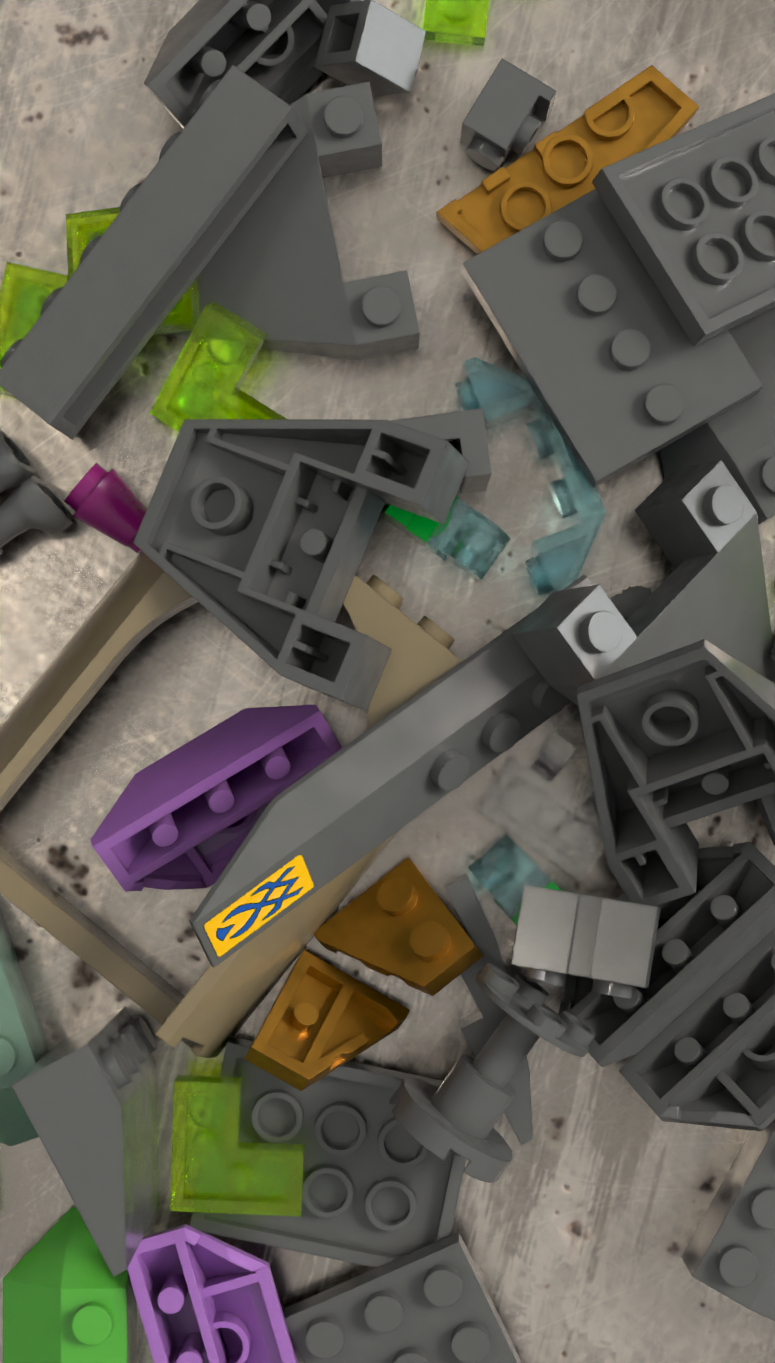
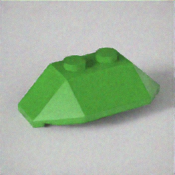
(67, 1303)

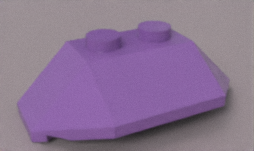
(199, 803)
(207, 1301)

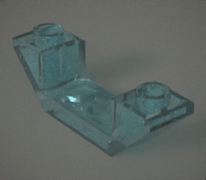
(505, 397)

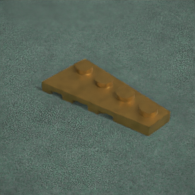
(567, 161)

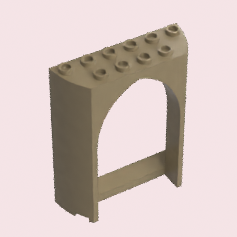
(122, 618)

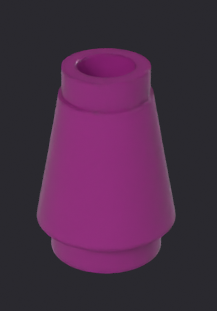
(107, 505)

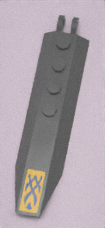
(380, 785)

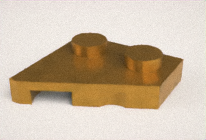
(402, 932)
(321, 1023)

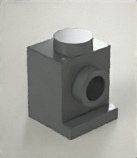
(504, 116)

